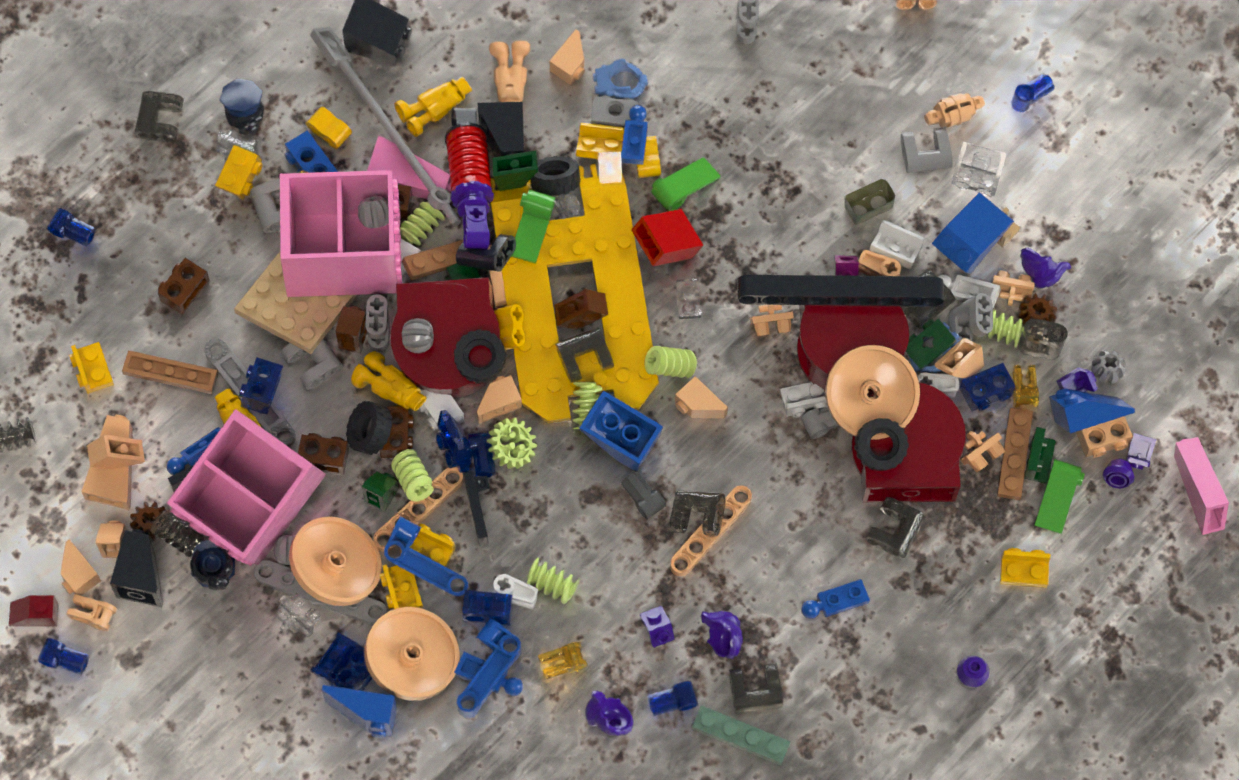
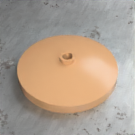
(878, 369)
(335, 561)
(417, 635)

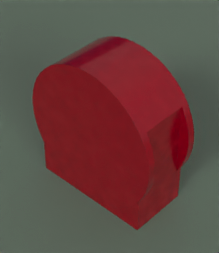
(453, 311)
(833, 331)
(933, 456)

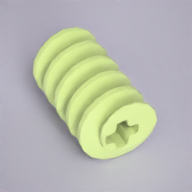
(420, 222)
(1006, 329)
(670, 362)
(586, 401)
(412, 475)
(552, 582)

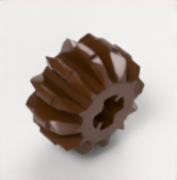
(1034, 304)
(144, 514)

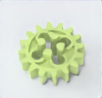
(502, 434)

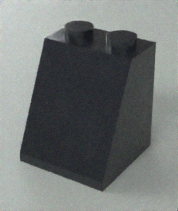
(376, 32)
(503, 126)
(136, 570)

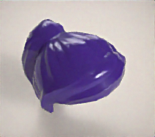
(1042, 269)
(724, 633)
(608, 715)

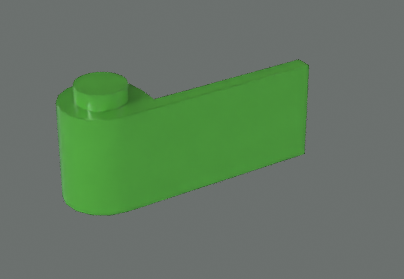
(675, 188)
(533, 225)
(1058, 495)

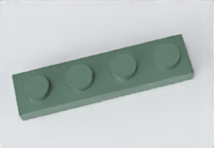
(741, 735)

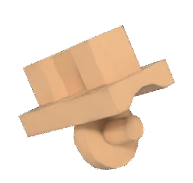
(1013, 288)
(782, 320)
(991, 445)

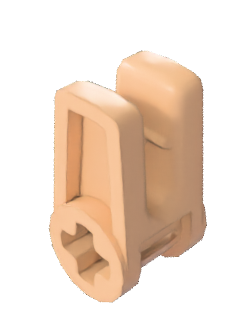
(878, 265)
(100, 614)

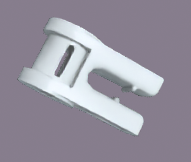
(946, 383)
(522, 593)

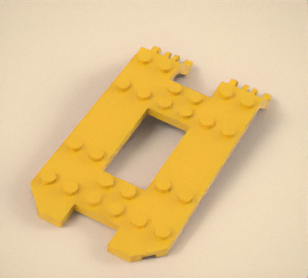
(609, 243)

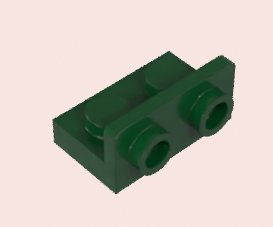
(1039, 457)

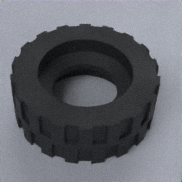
(556, 176)
(475, 339)
(379, 430)
(898, 437)

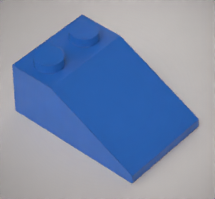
(973, 233)
(1081, 410)
(621, 430)
(368, 710)

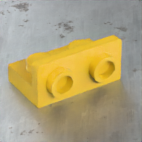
(598, 138)
(92, 367)
(434, 546)
(1024, 568)

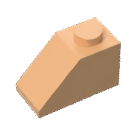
(569, 60)
(962, 360)
(499, 399)
(699, 401)
(115, 452)
(110, 538)
(76, 571)

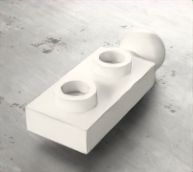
(966, 288)

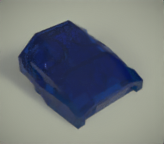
(454, 439)
(343, 665)

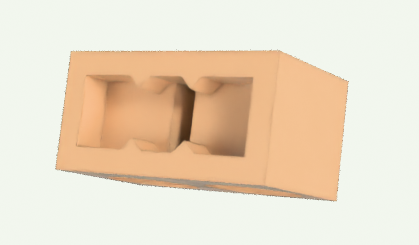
(1106, 439)

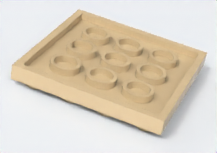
(294, 319)

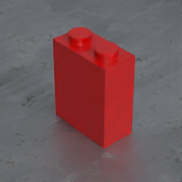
(667, 237)

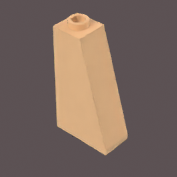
(111, 485)

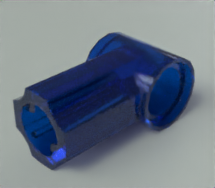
(1031, 92)
(66, 225)
(482, 458)
(56, 654)
(679, 697)

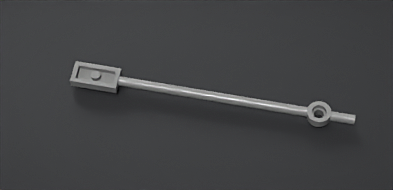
(339, 56)

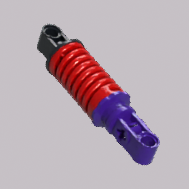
(469, 175)

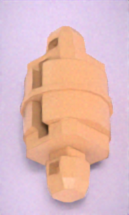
(954, 110)

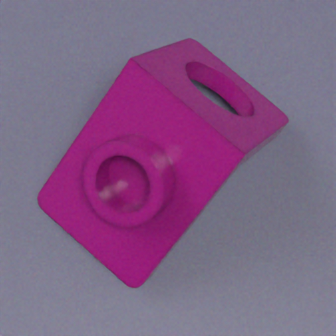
(846, 268)

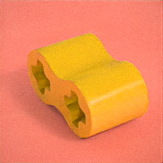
(329, 127)
(651, 160)
(510, 325)

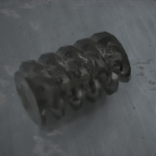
(17, 435)
(176, 532)

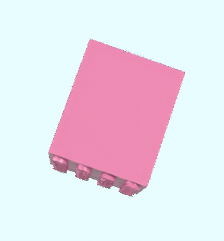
(326, 244)
(245, 490)

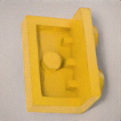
(239, 172)
(401, 587)

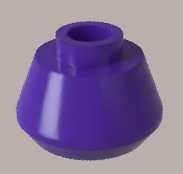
(1118, 474)
(977, 675)

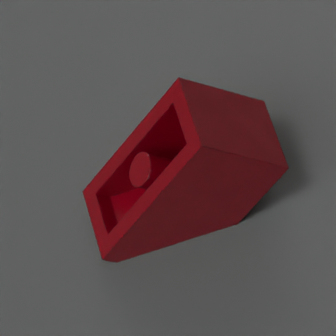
(34, 611)

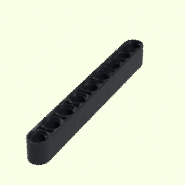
(840, 290)

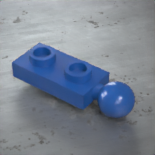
(635, 136)
(191, 454)
(837, 600)
(470, 665)

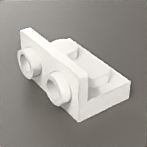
(802, 398)

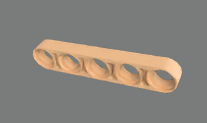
(430, 505)
(708, 541)

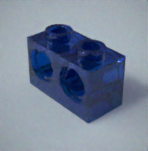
(984, 382)
(261, 385)
(483, 606)

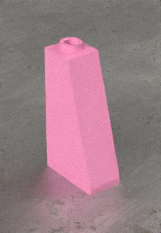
(388, 157)
(1201, 485)

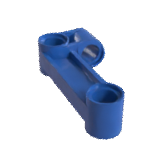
(418, 564)
(493, 670)

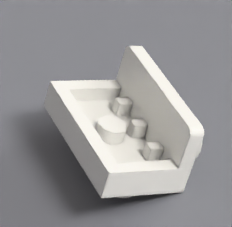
(897, 244)

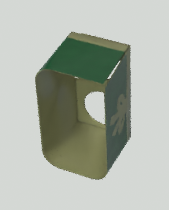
(869, 191)

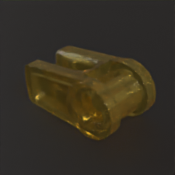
(1025, 394)
(563, 653)

